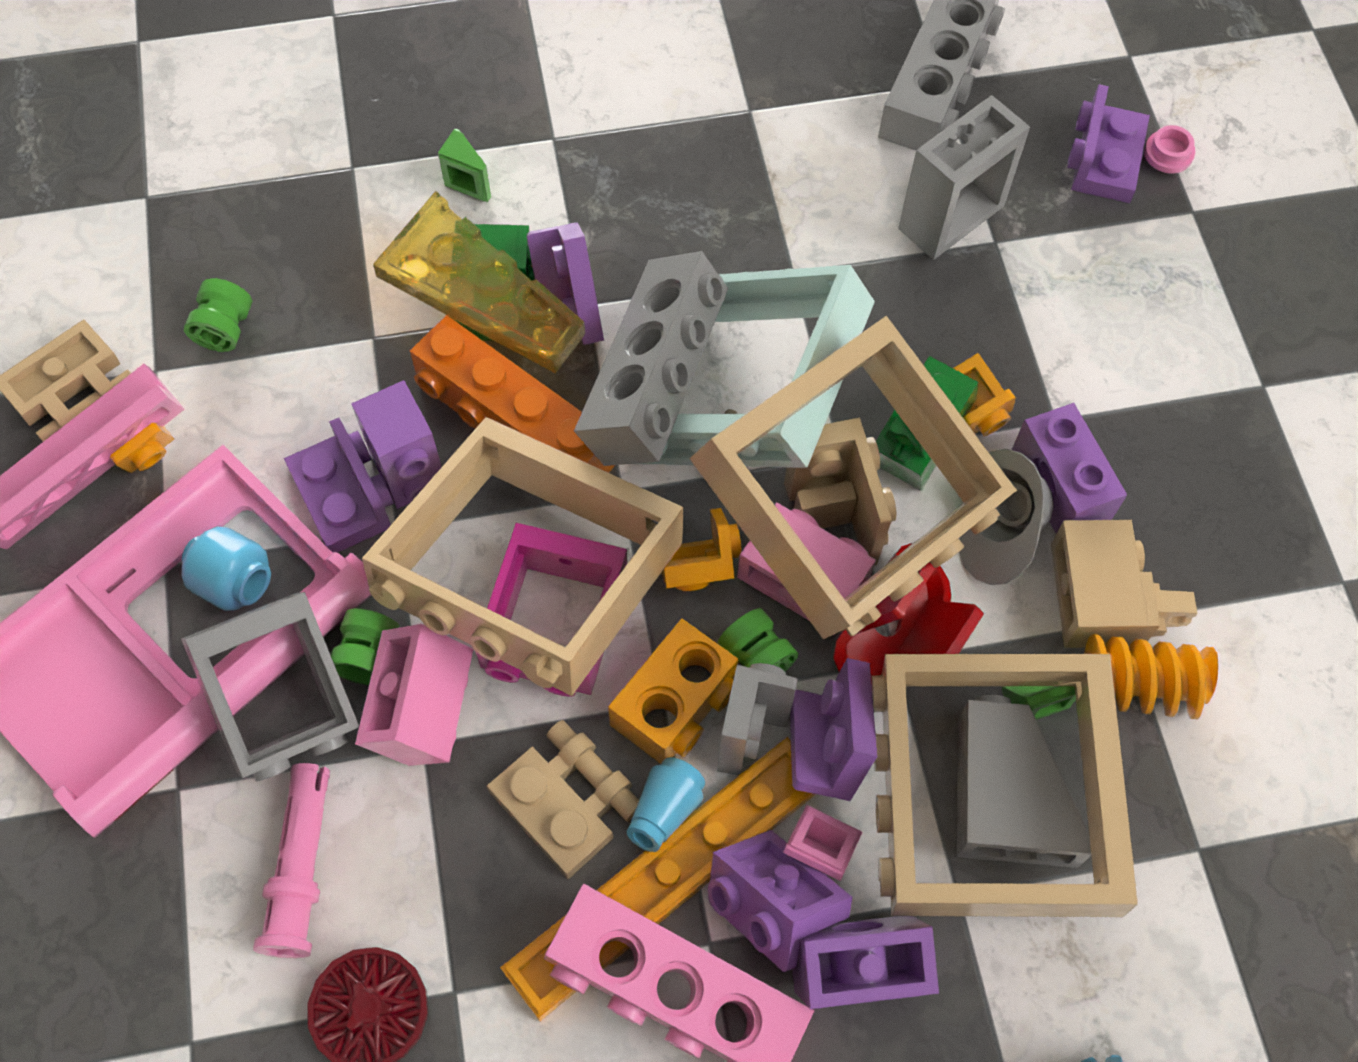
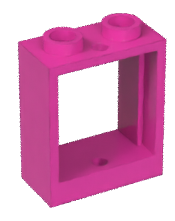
(558, 556)

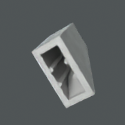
(1012, 790)

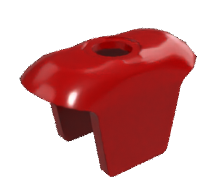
(925, 624)

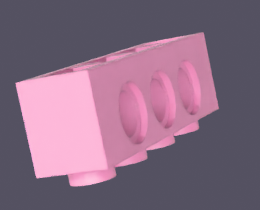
(773, 1018)

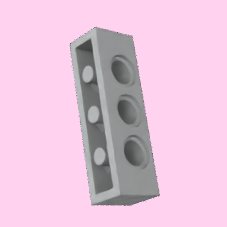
(939, 70)
(652, 360)

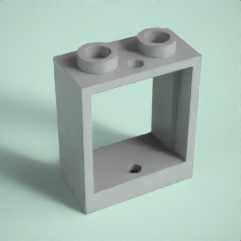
(962, 184)
(319, 736)

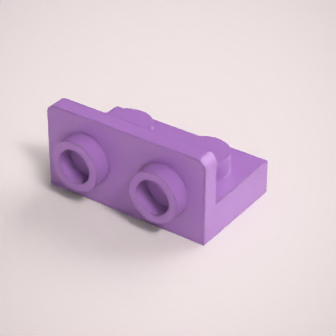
(1110, 149)
(564, 268)
(338, 489)
(834, 734)
(773, 896)

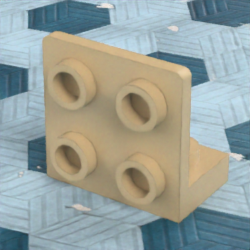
(849, 456)

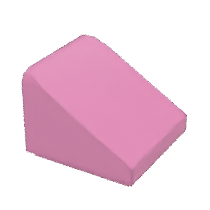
(823, 842)

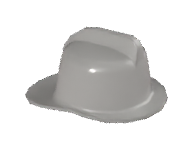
(1010, 543)

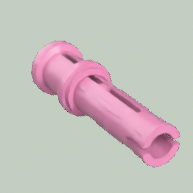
(292, 887)

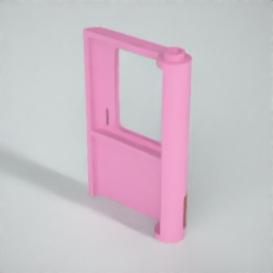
(95, 694)

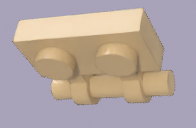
(58, 373)
(551, 811)

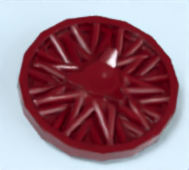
(367, 1007)

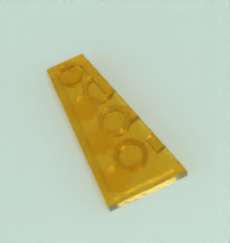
(466, 278)

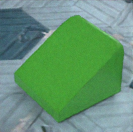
(463, 167)
(1041, 699)

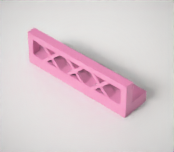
(80, 452)

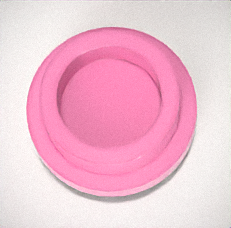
(1170, 149)

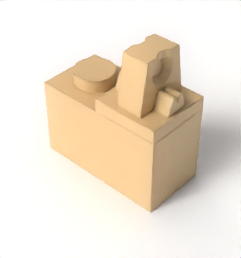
(1105, 585)

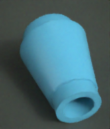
(665, 803)

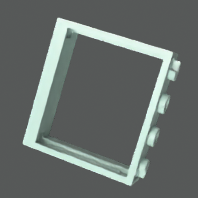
(822, 292)

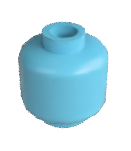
(225, 568)

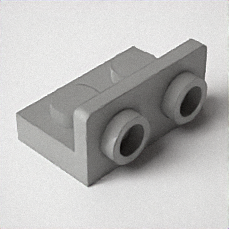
(756, 697)

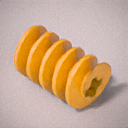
(1159, 673)

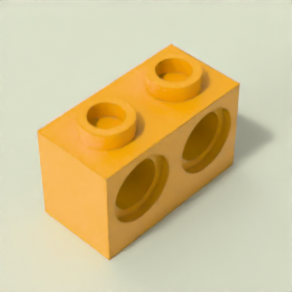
(662, 686)

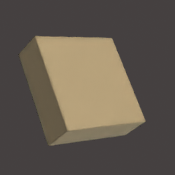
(828, 504)

